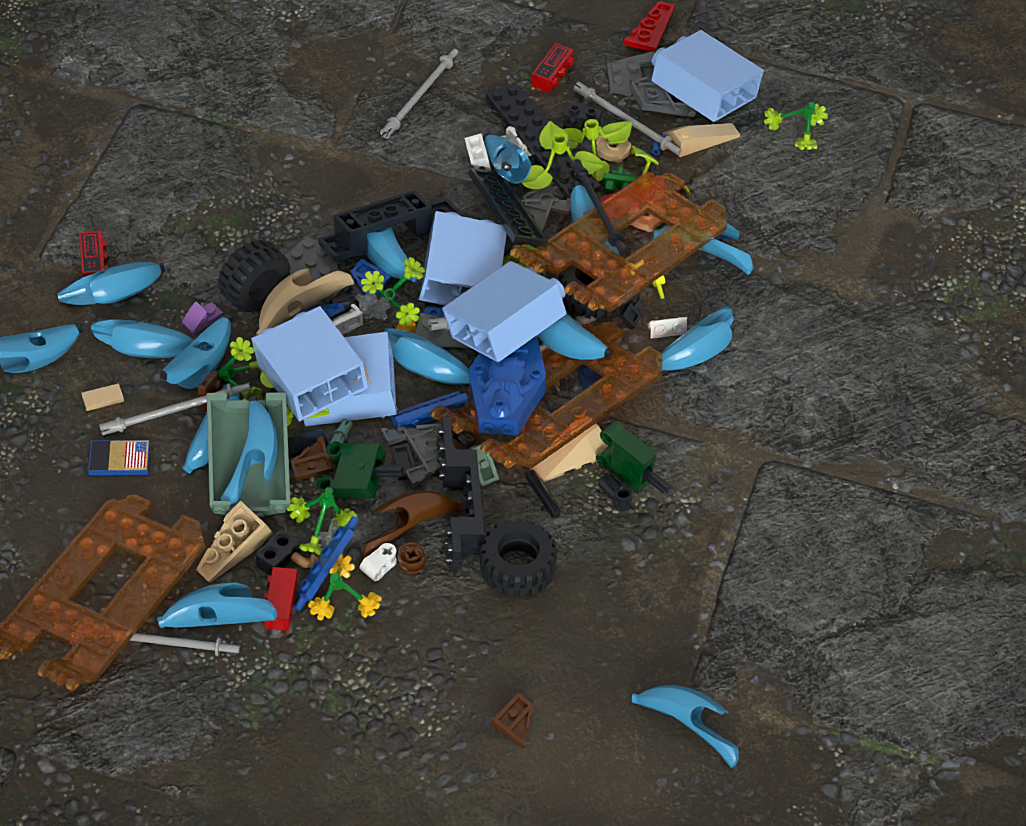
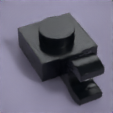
(630, 314)

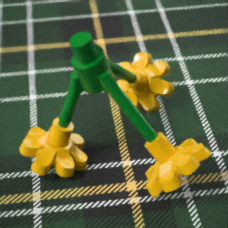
(340, 568)

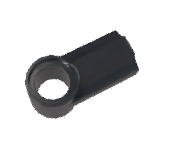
(349, 297)
(618, 493)

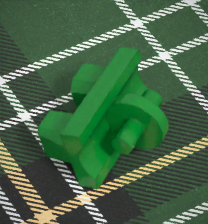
(617, 179)

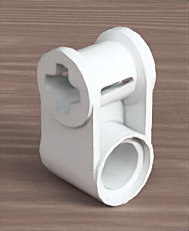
(379, 561)

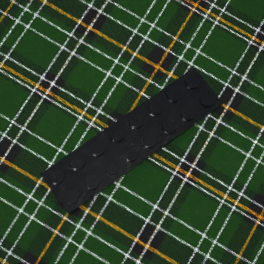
(508, 208)

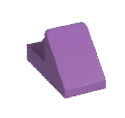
(201, 317)

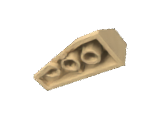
(700, 137)
(572, 455)
(236, 540)

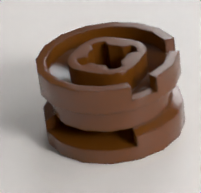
(411, 558)

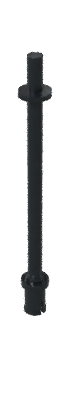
(581, 174)

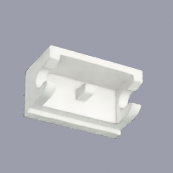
(477, 152)
(349, 320)

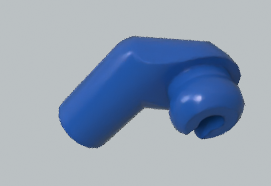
(656, 146)

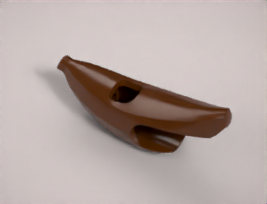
(411, 510)

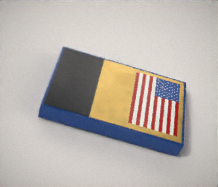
(119, 457)

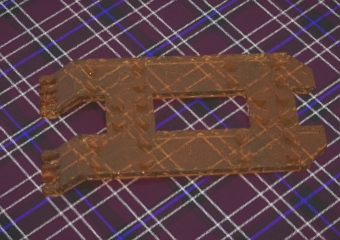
(623, 278)
(548, 432)
(94, 635)

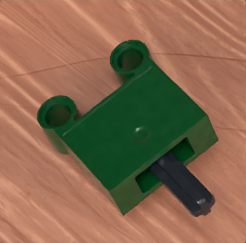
(629, 459)
(357, 470)

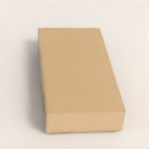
(102, 397)

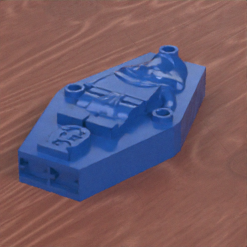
(508, 389)

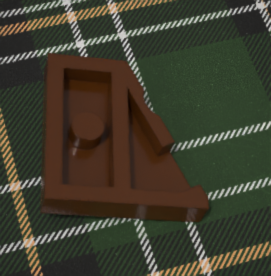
(212, 385)
(311, 462)
(515, 719)

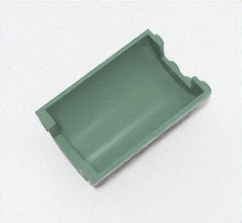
(226, 440)

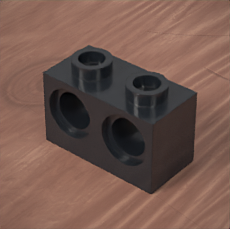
(577, 115)
(277, 551)

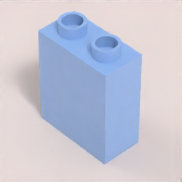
(706, 75)
(459, 256)
(505, 310)
(309, 363)
(380, 396)

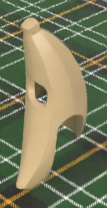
(296, 294)

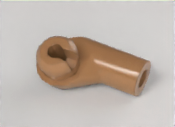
(304, 562)

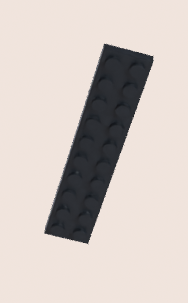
(528, 121)

